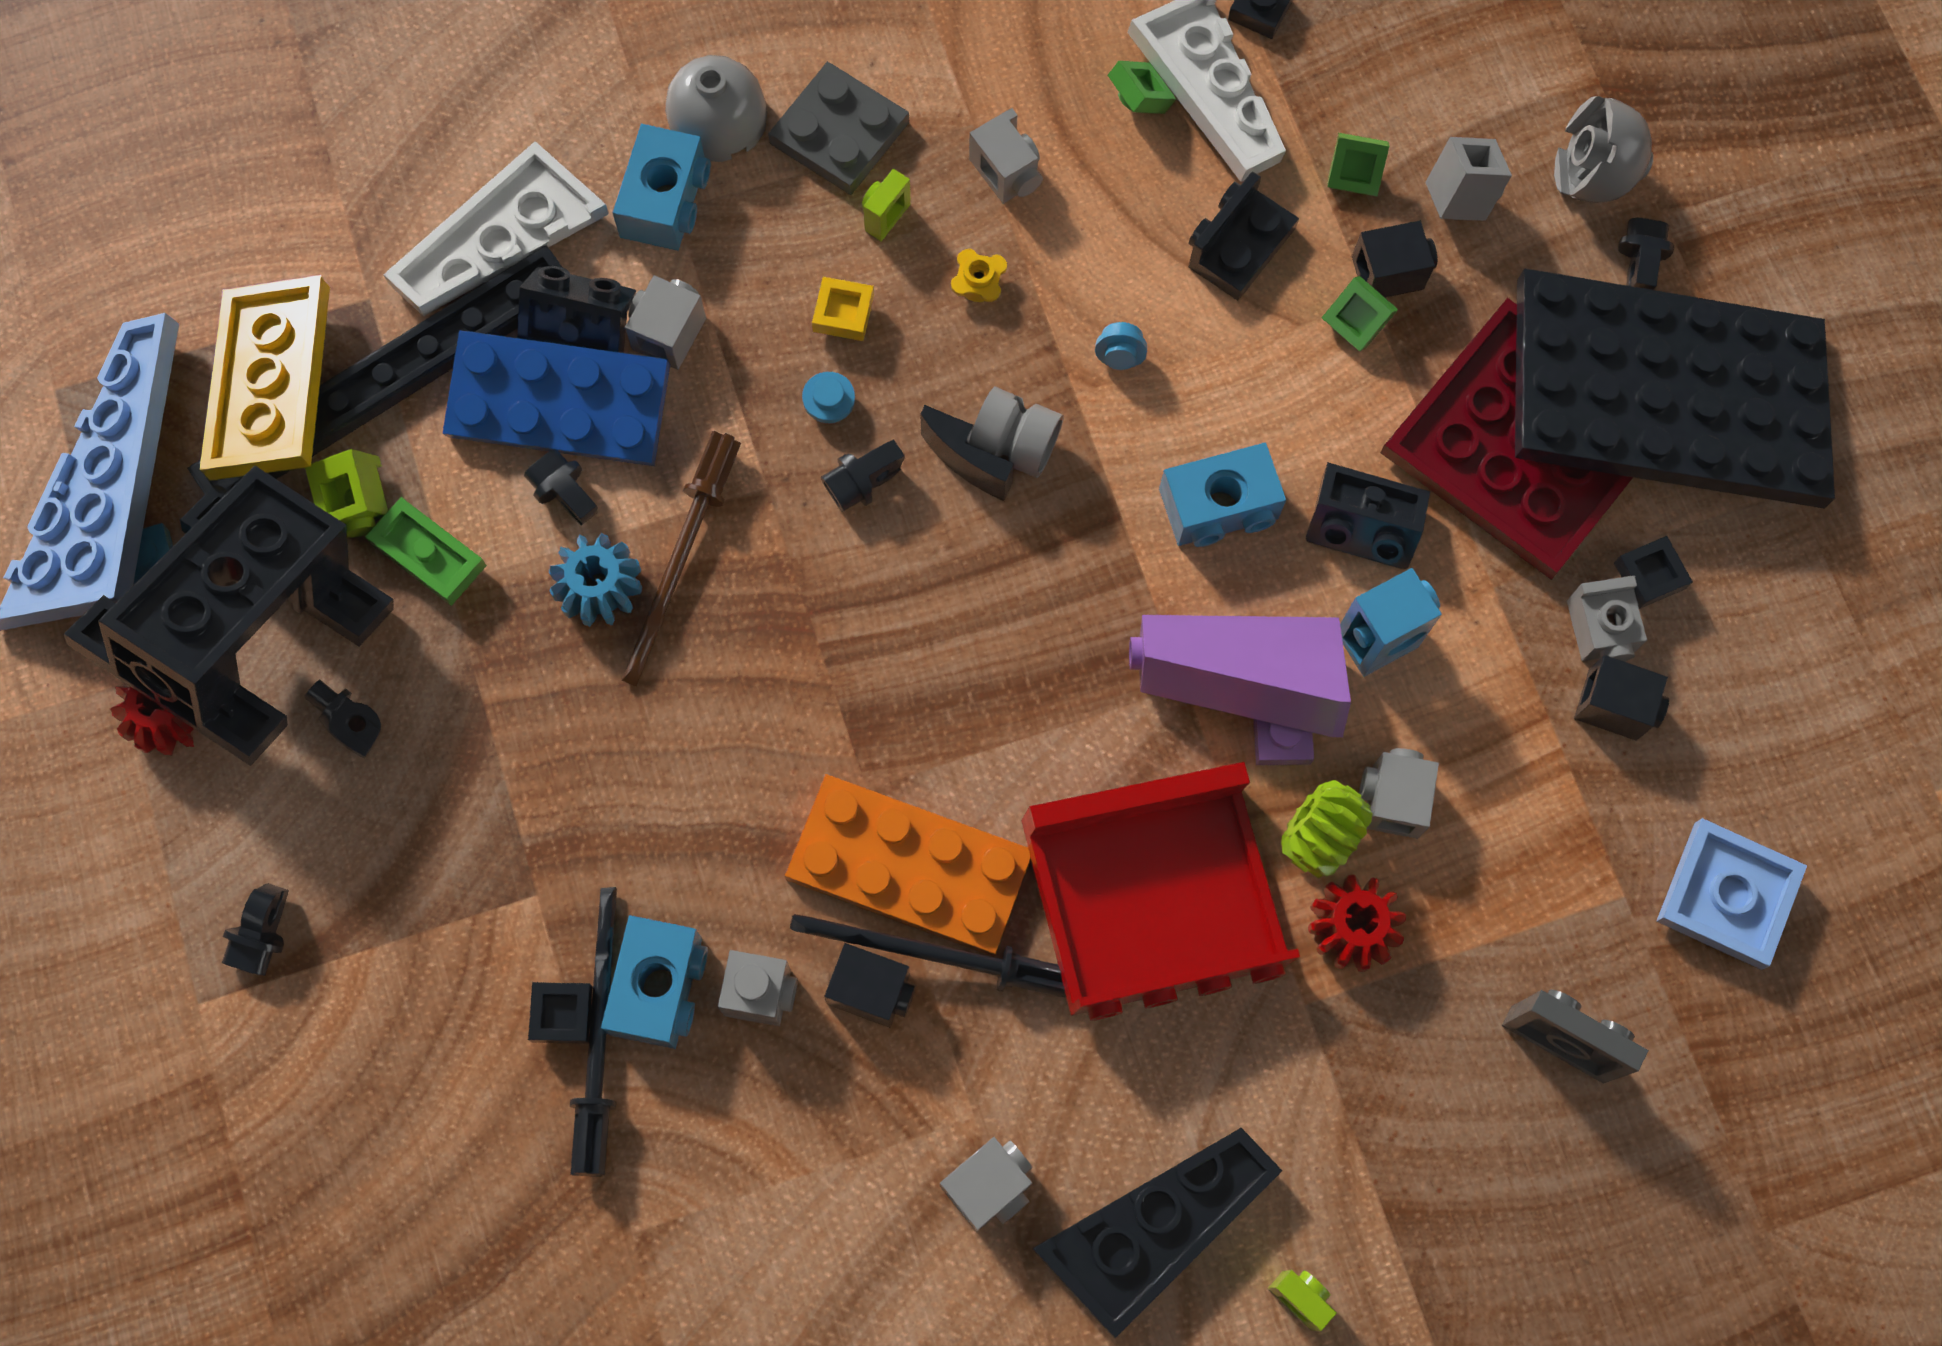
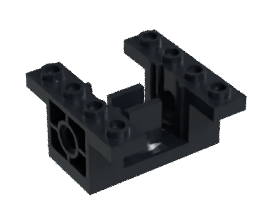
(189, 617)

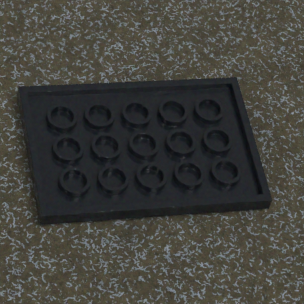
(1672, 389)

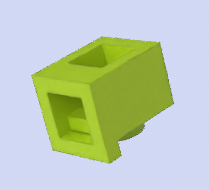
(349, 489)

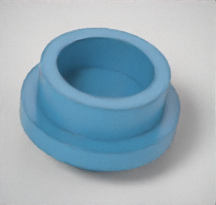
(1121, 346)
(828, 397)

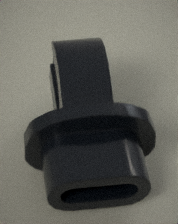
(1647, 246)
(856, 477)
(556, 478)
(339, 711)
(256, 937)

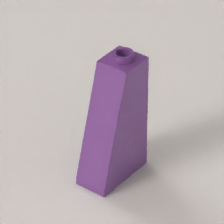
(1249, 667)

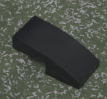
(950, 442)

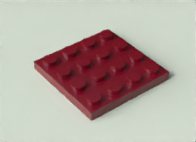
(1464, 452)

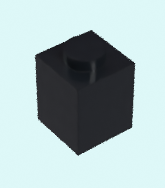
(1395, 258)
(1622, 698)
(870, 986)

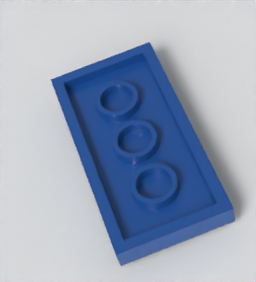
(556, 398)

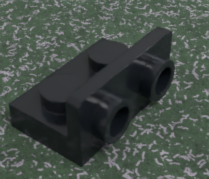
(1240, 237)
(573, 310)
(1368, 516)

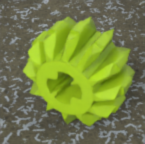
(1326, 829)

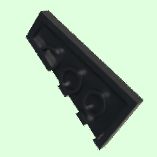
(1150, 1235)

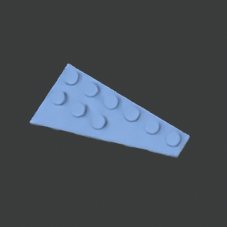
(98, 496)

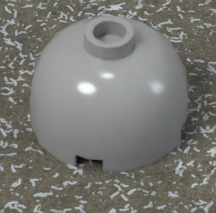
(718, 103)
(1605, 153)

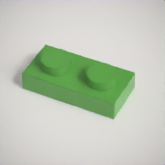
(426, 551)

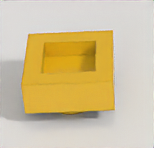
(843, 308)

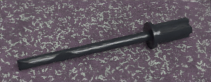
(1011, 969)
(593, 1111)

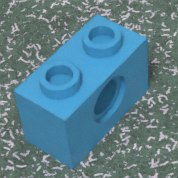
(659, 160)
(1243, 474)
(1389, 621)
(645, 949)

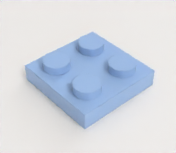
(1732, 893)

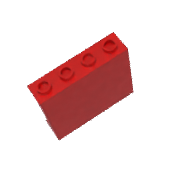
(1155, 891)

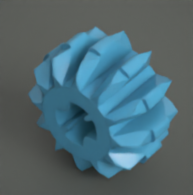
(607, 595)

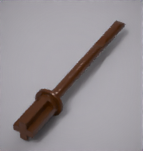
(705, 491)

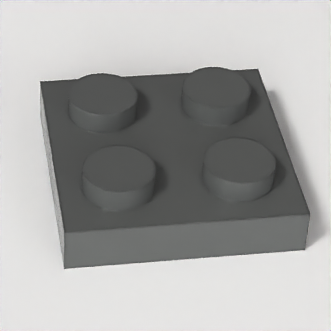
(839, 128)
(1557, 1026)

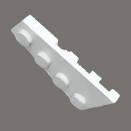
(1200, 66)
(507, 220)

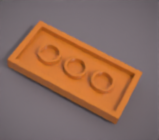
(909, 865)

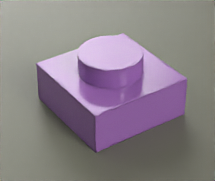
(1282, 745)

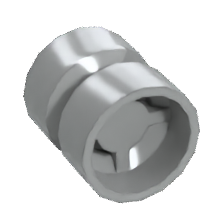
(1016, 432)

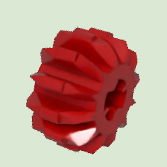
(148, 724)
(1356, 903)

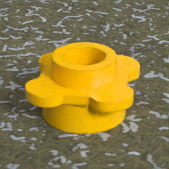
(976, 289)

